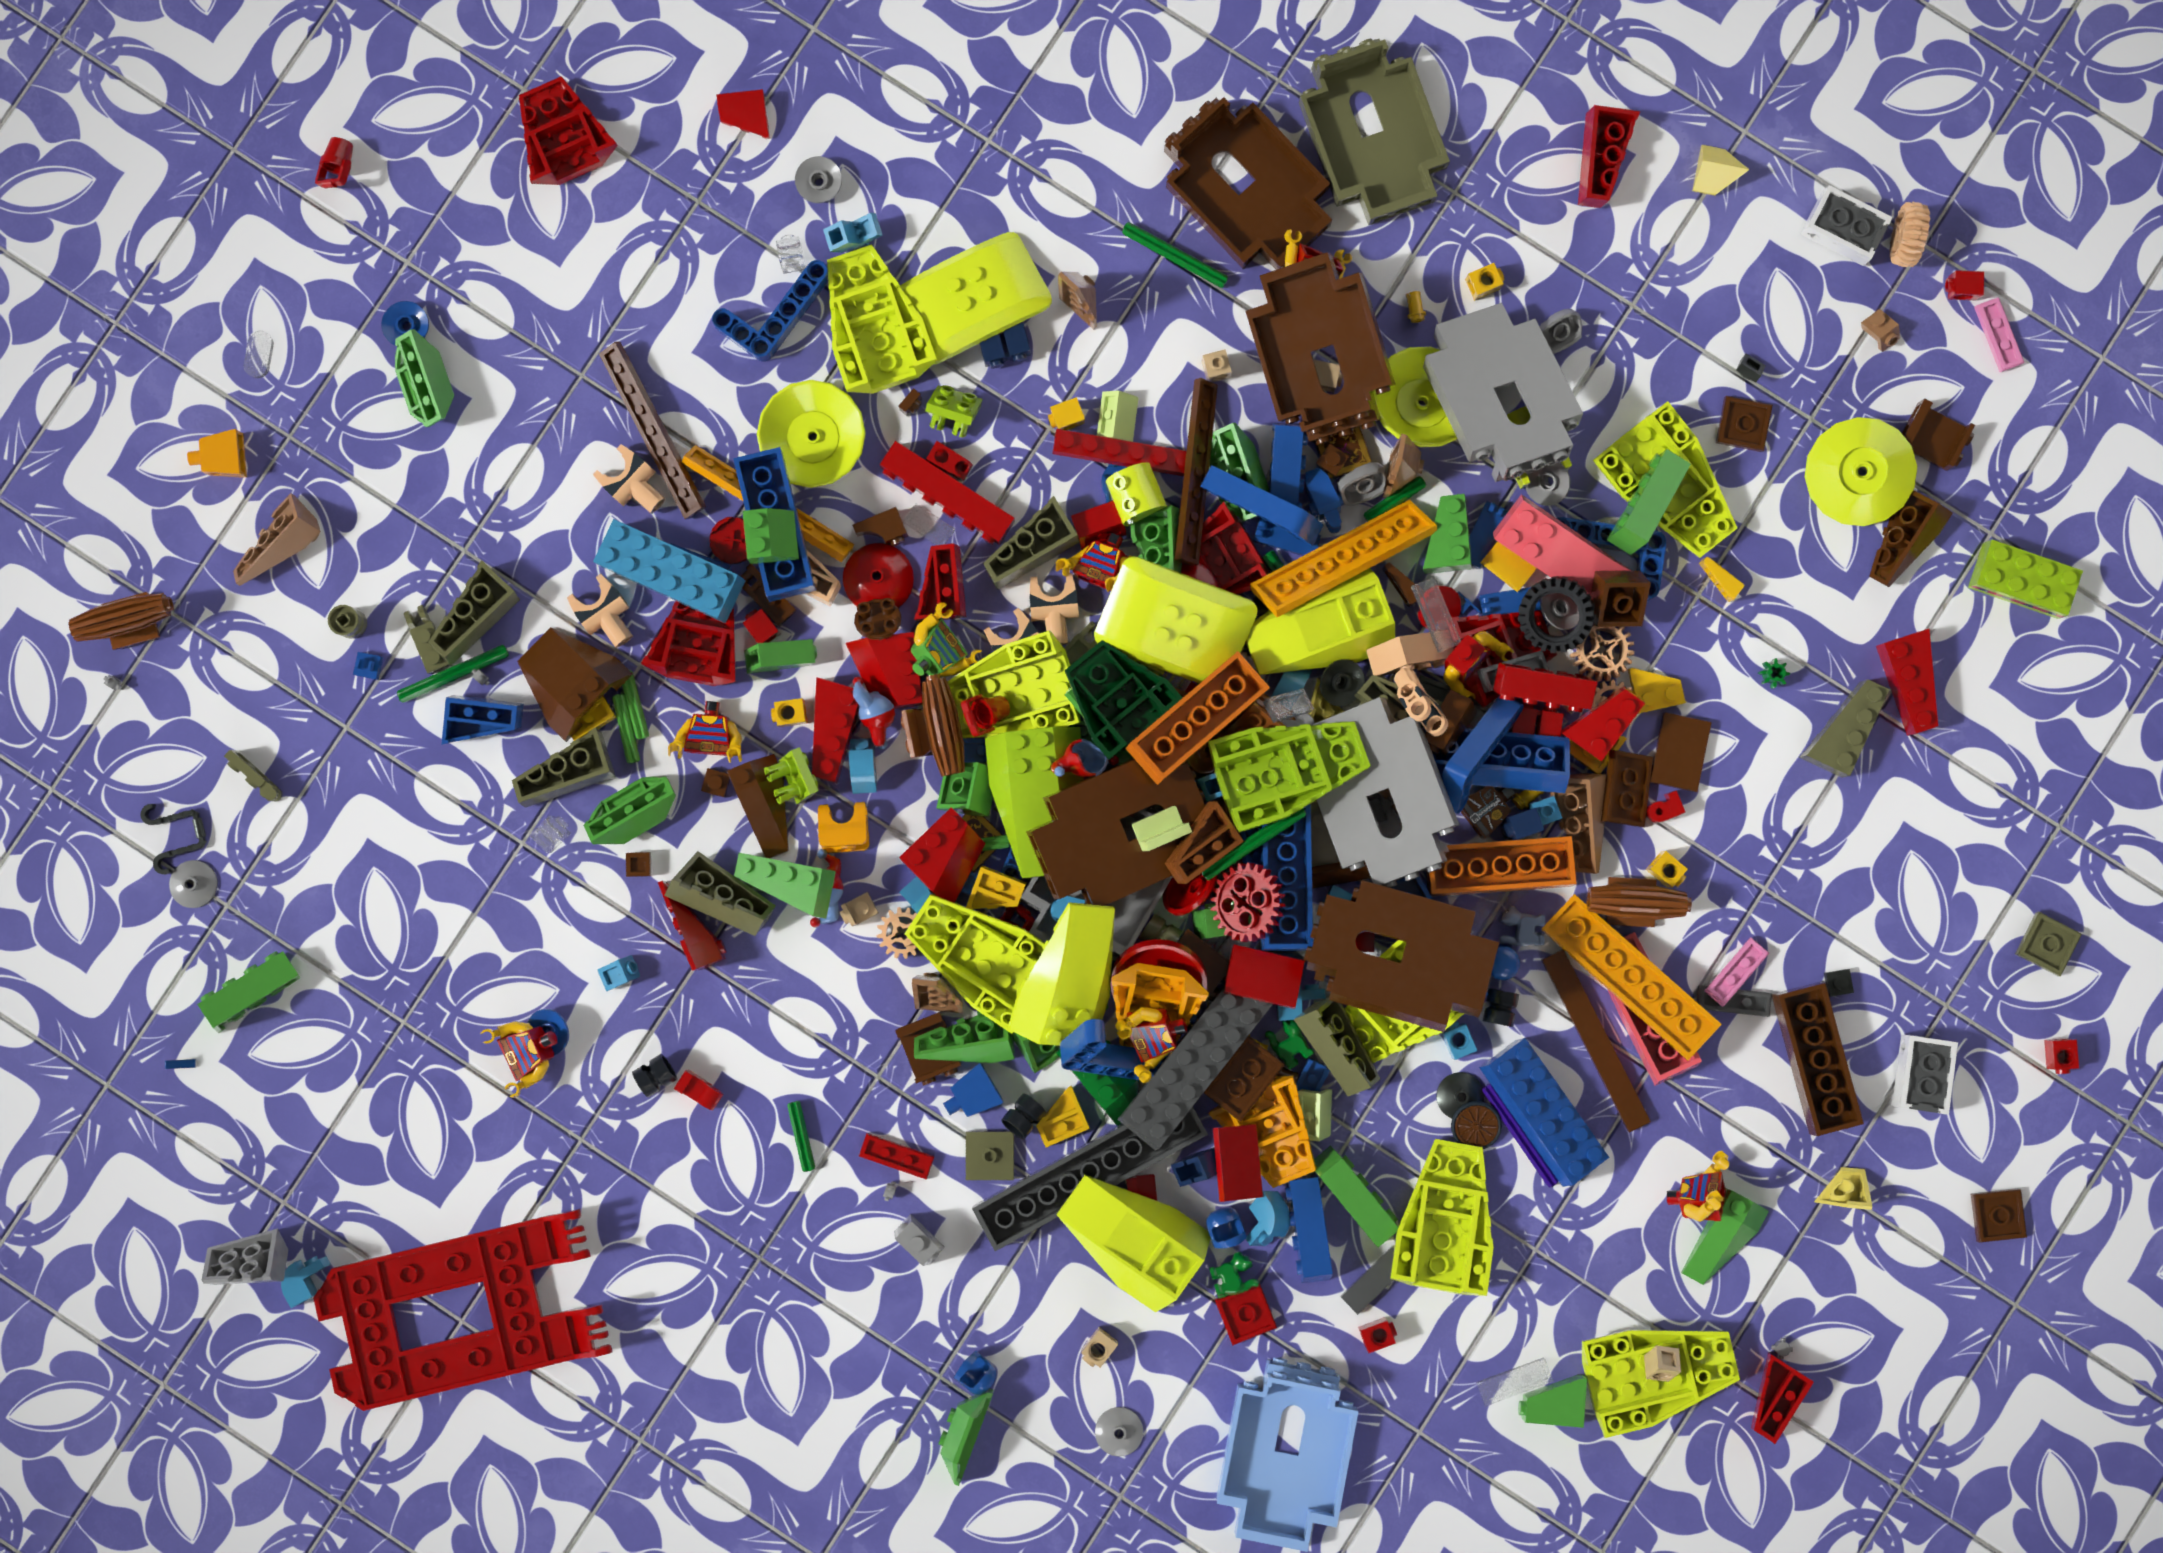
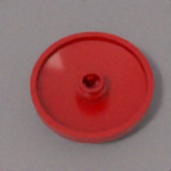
(1163, 954)

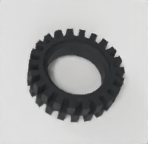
(1544, 640)

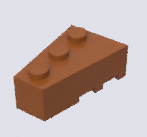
(1207, 843)

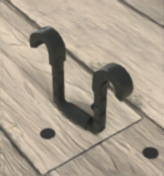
(198, 827)

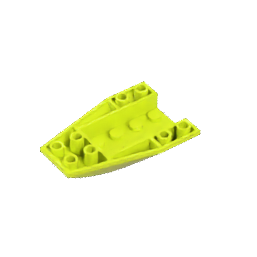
(1698, 510)
(1324, 629)
(1029, 677)
(976, 954)
(1136, 1240)
(1629, 1401)

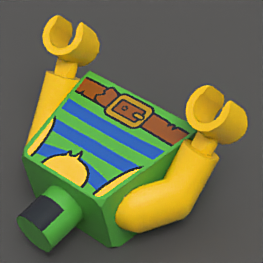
(938, 648)

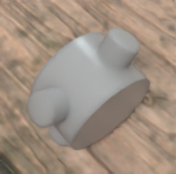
(480, 677)
(112, 682)
(890, 1191)
(1782, 1348)

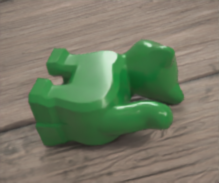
(1291, 1046)
(1229, 1274)

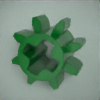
(1781, 673)

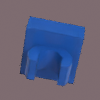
(368, 666)

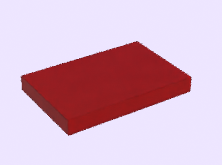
(1264, 976)
(1237, 1162)

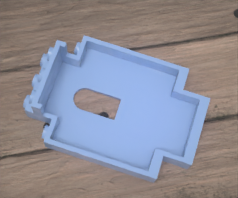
(1278, 1490)

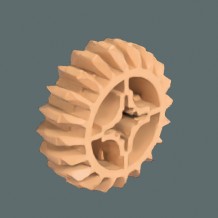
(1909, 234)
(1607, 658)

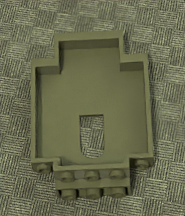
(1389, 167)

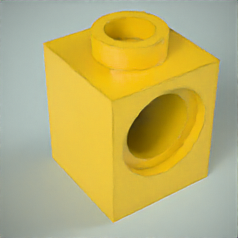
(1480, 290)
(1066, 415)
(799, 717)
(1658, 864)

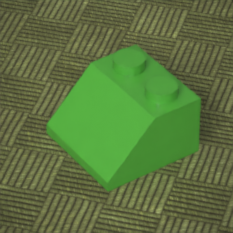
(770, 535)
(967, 791)

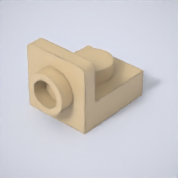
(858, 910)

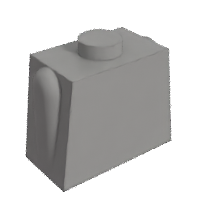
(918, 1241)

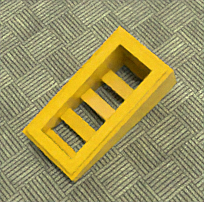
(1724, 581)

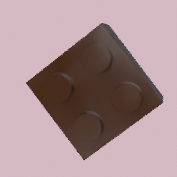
(1619, 598)

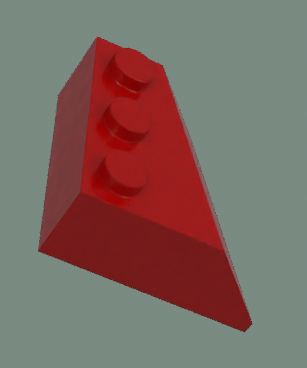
(888, 668)
(944, 855)

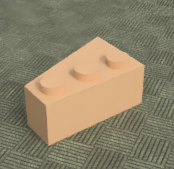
(825, 582)
(1406, 651)

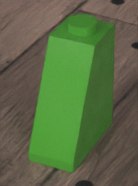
(780, 655)
(1556, 1403)

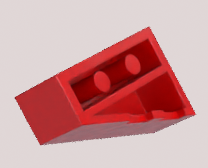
(942, 583)

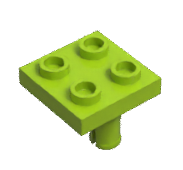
(955, 406)
(797, 774)

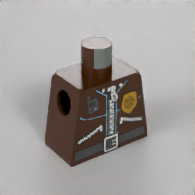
(1487, 809)

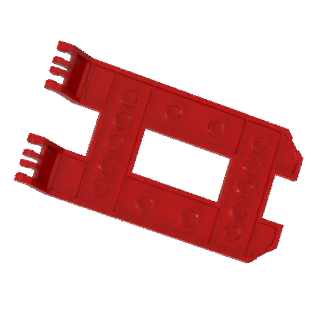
(520, 1333)

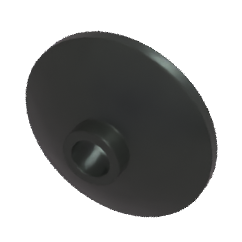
(1351, 681)
(1452, 1086)

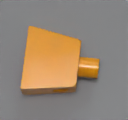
(221, 454)

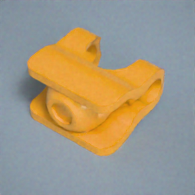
(846, 836)

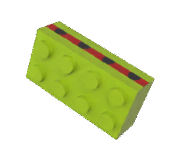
(2025, 579)

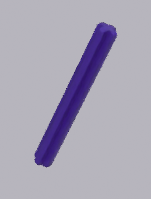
(1520, 1136)

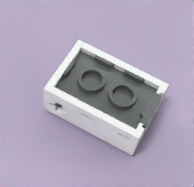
(1846, 225)
(1925, 1074)

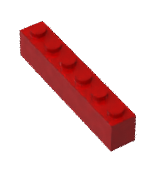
(947, 493)

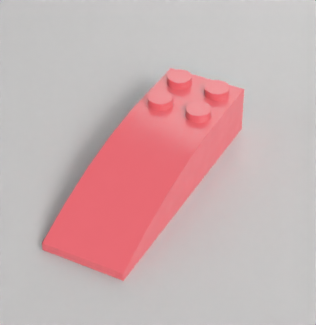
(1552, 544)
(1656, 1054)

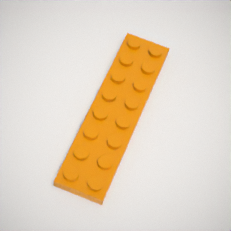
(1343, 558)
(1631, 977)

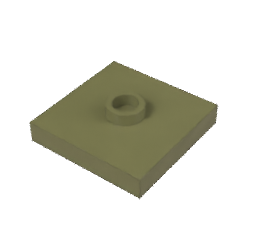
(2048, 944)
(989, 1155)

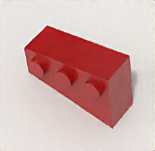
(1605, 723)
(1778, 1398)

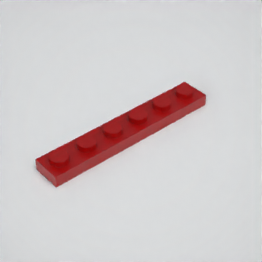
(1118, 452)

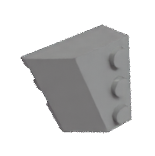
(247, 1260)

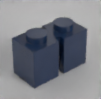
(1016, 344)
(1522, 824)
(1195, 1167)

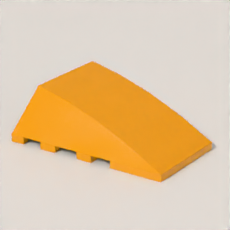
(1156, 989)
(1281, 1132)

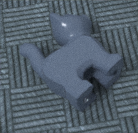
(1525, 928)

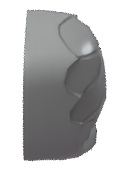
(1562, 329)
(1363, 484)

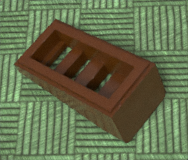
(1401, 584)

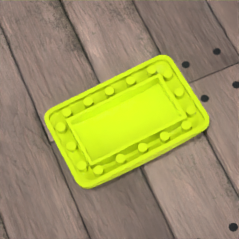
(977, 294)
(1173, 620)

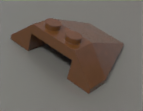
(569, 678)

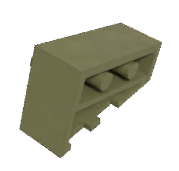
(1379, 687)

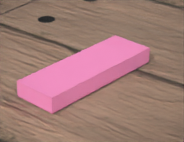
(1999, 334)
(1736, 972)

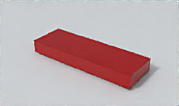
(896, 1156)

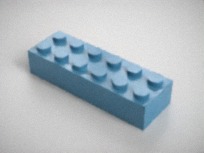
(669, 571)

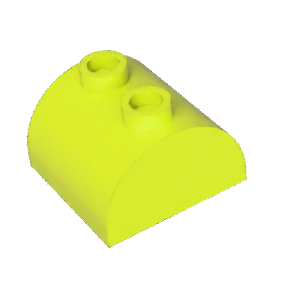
(1135, 493)

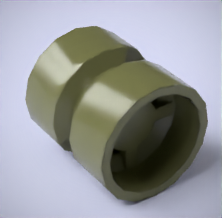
(347, 621)
(1158, 929)

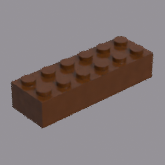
(1817, 1059)

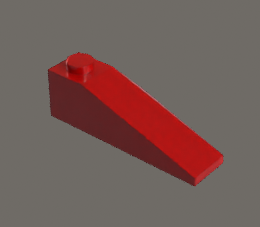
(699, 942)

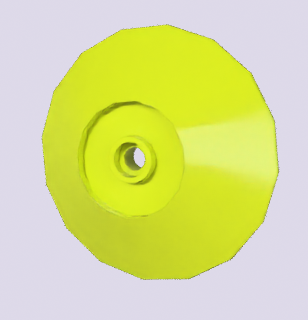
(1401, 408)
(810, 409)
(1834, 474)

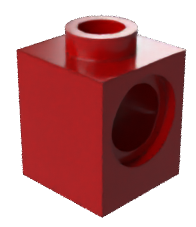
(1965, 285)
(760, 626)
(2053, 1048)
(1367, 1334)

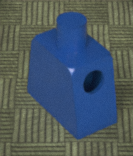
(973, 1093)

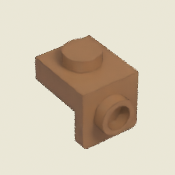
(1882, 329)

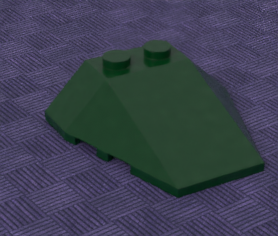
(1117, 696)

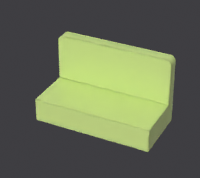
(1117, 415)
(1160, 828)
(1317, 1112)

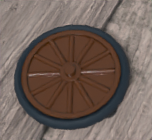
(1476, 1124)

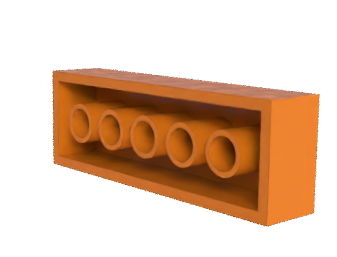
(1197, 718)
(1504, 867)

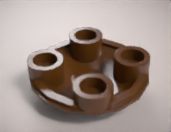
(877, 618)

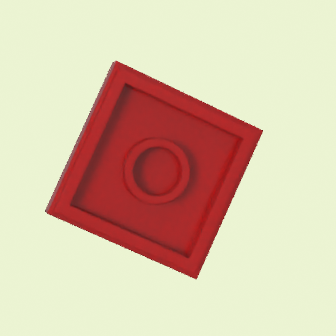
(1246, 1314)

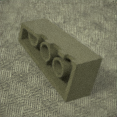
(1032, 545)
(473, 613)
(1847, 730)
(566, 771)
(720, 895)
(1338, 1045)

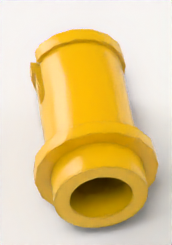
(1415, 307)
(1525, 797)

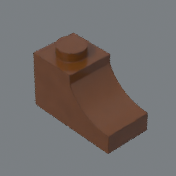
(885, 525)

